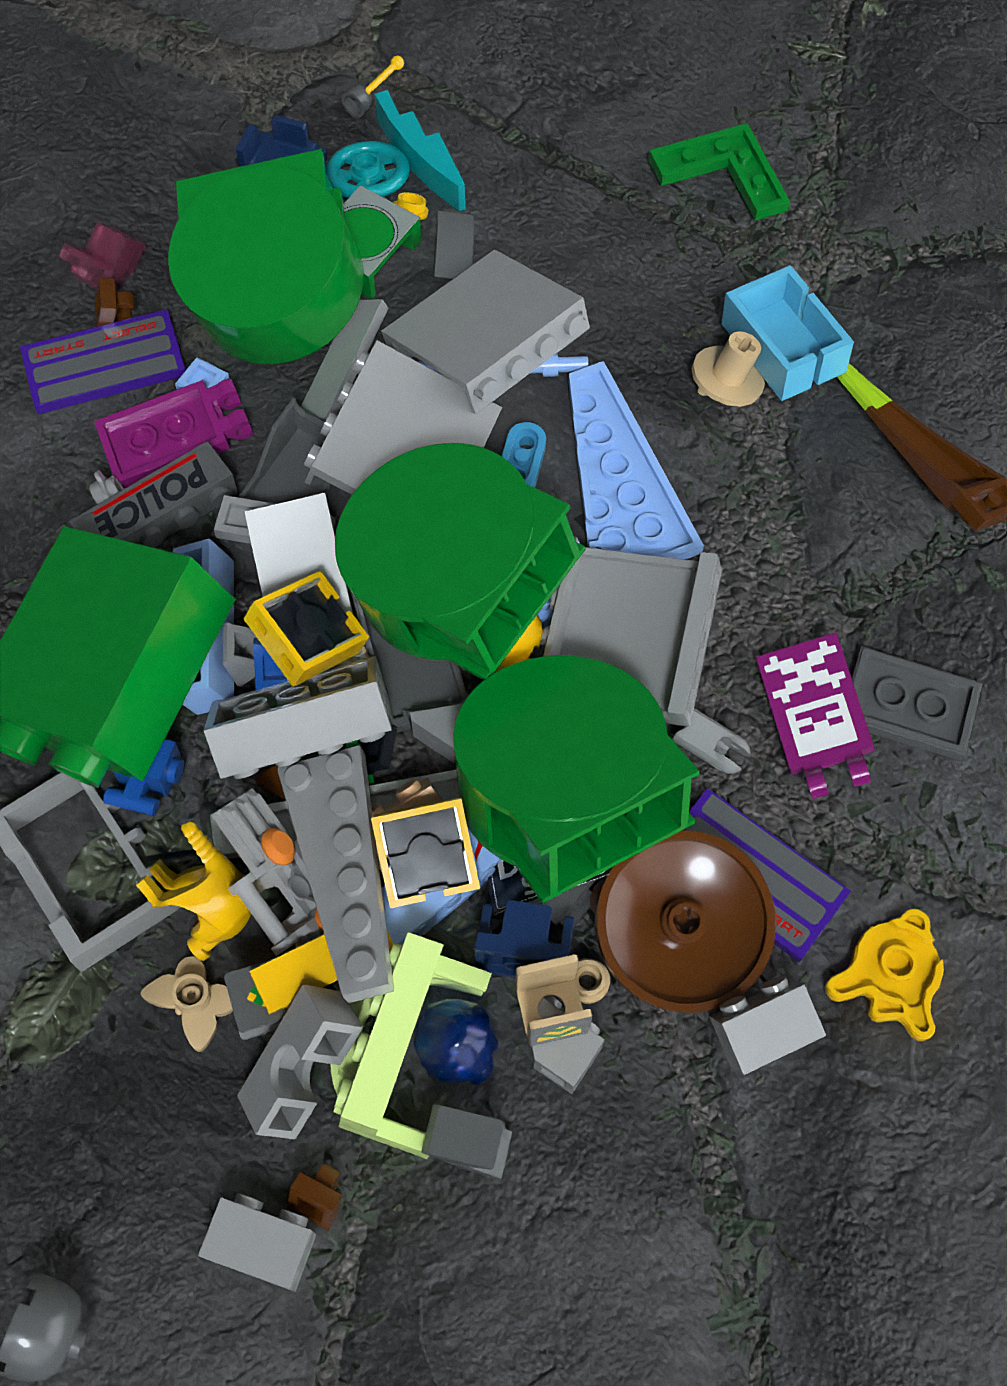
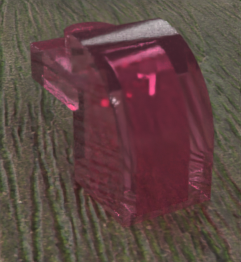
(106, 255)

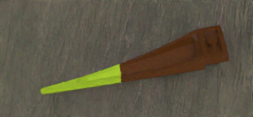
(948, 471)

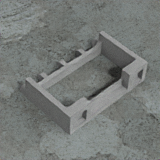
(34, 805)

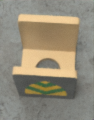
(554, 979)

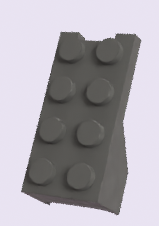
(281, 466)
(409, 680)

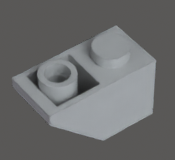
(568, 1058)

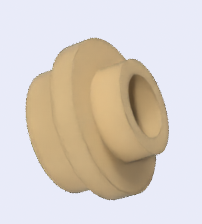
(599, 972)

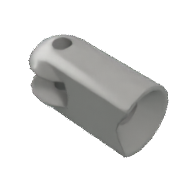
(711, 742)

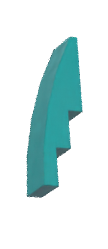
(426, 154)

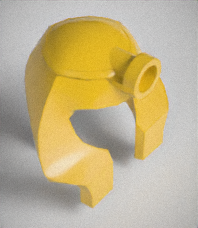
(202, 891)

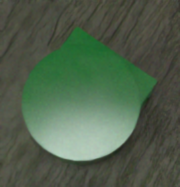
(266, 258)
(453, 553)
(568, 770)

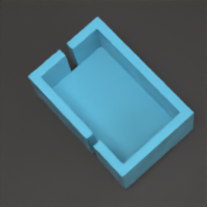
(791, 349)

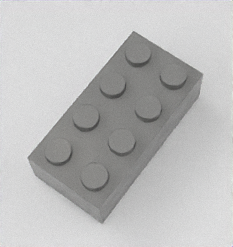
(289, 721)

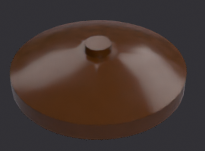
(686, 923)

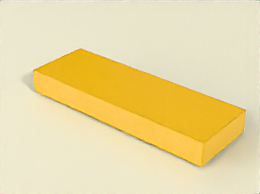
(284, 976)

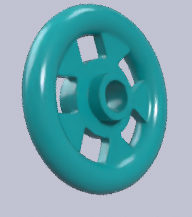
(368, 168)

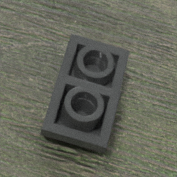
(453, 245)

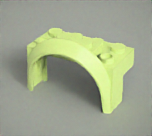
(366, 1087)

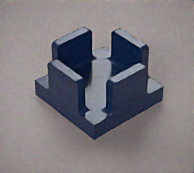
(288, 139)
(521, 940)

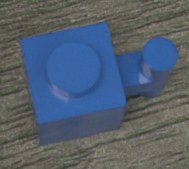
(163, 773)

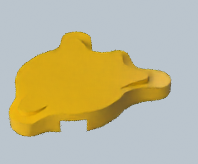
(896, 972)

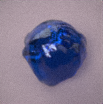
(456, 1041)

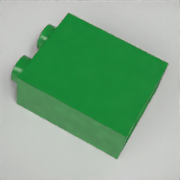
(104, 654)

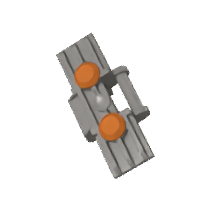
(272, 862)

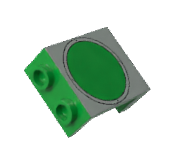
(379, 231)

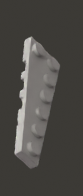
(339, 850)

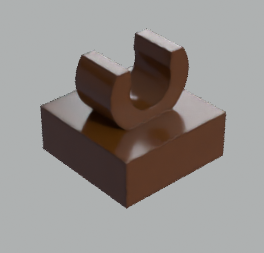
(111, 304)
(316, 1197)

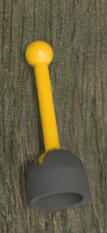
(362, 94)

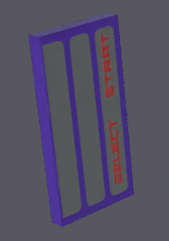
(102, 361)
(801, 892)

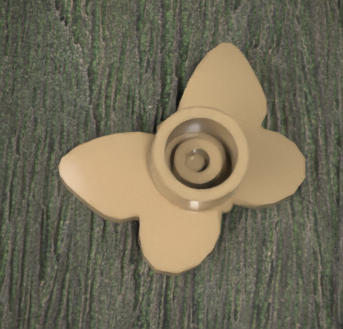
(192, 999)

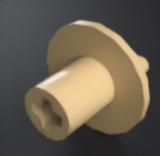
(729, 371)

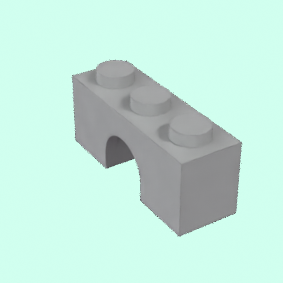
(278, 1090)

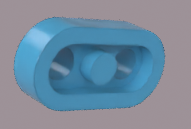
(526, 460)

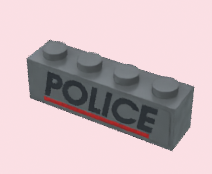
(163, 500)

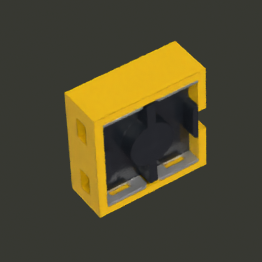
(305, 628)
(425, 851)

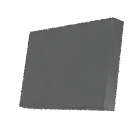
(916, 703)

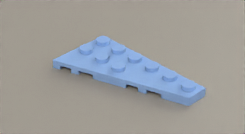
(621, 481)

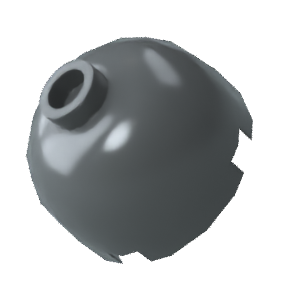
(43, 1331)

